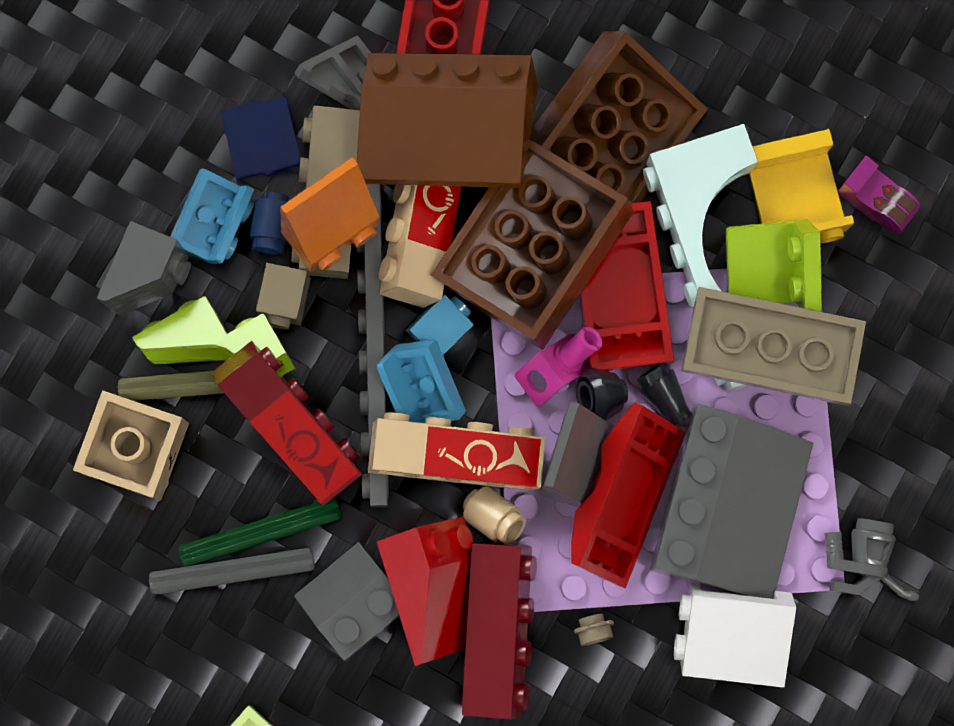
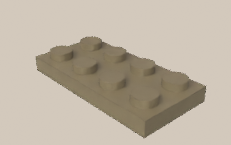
(773, 346)

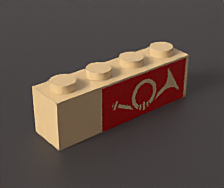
(417, 242)
(455, 453)

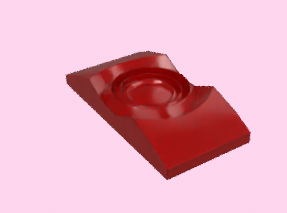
(628, 300)
(625, 494)

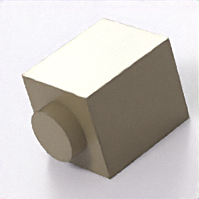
(283, 295)

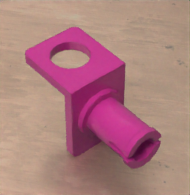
(559, 364)

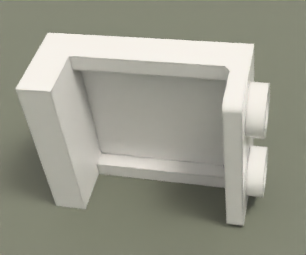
(735, 636)

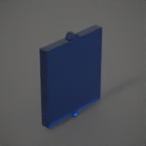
(261, 138)

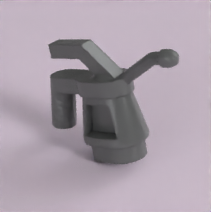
(871, 551)

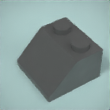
(143, 270)
(350, 601)

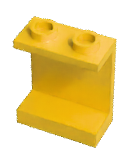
(797, 183)

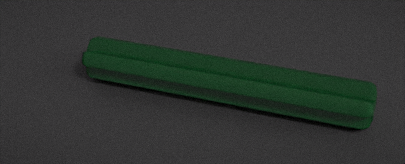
(258, 532)

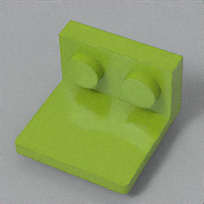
(776, 262)

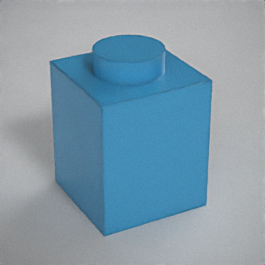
(442, 321)

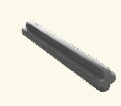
(231, 571)

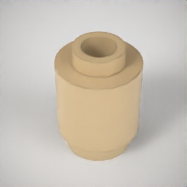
(493, 515)

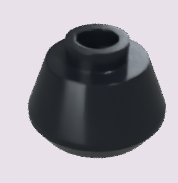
(601, 392)

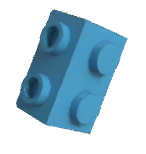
(212, 217)
(420, 382)

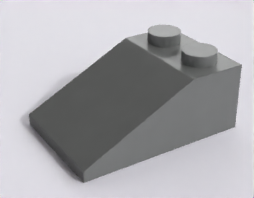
(576, 456)

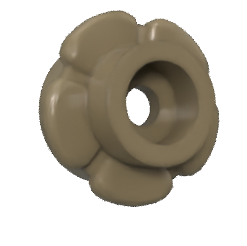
(594, 630)

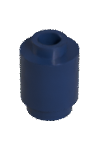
(267, 224)

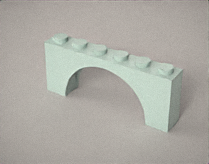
(685, 184)

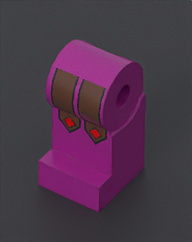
(879, 197)

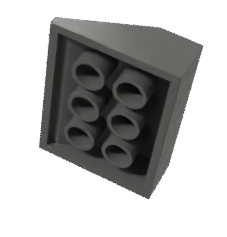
(731, 504)

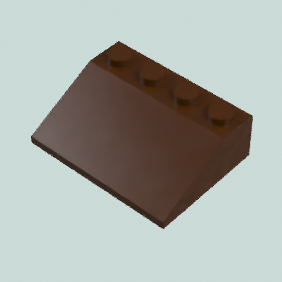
(617, 114)
(446, 119)
(534, 245)

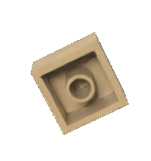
(131, 445)

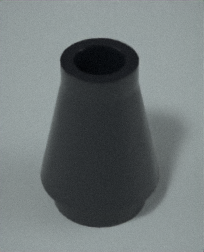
(664, 392)

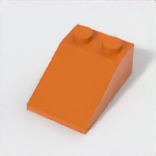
(330, 217)

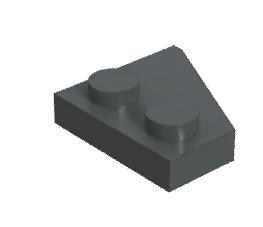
(338, 72)

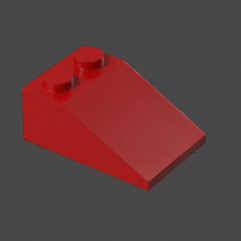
(431, 585)

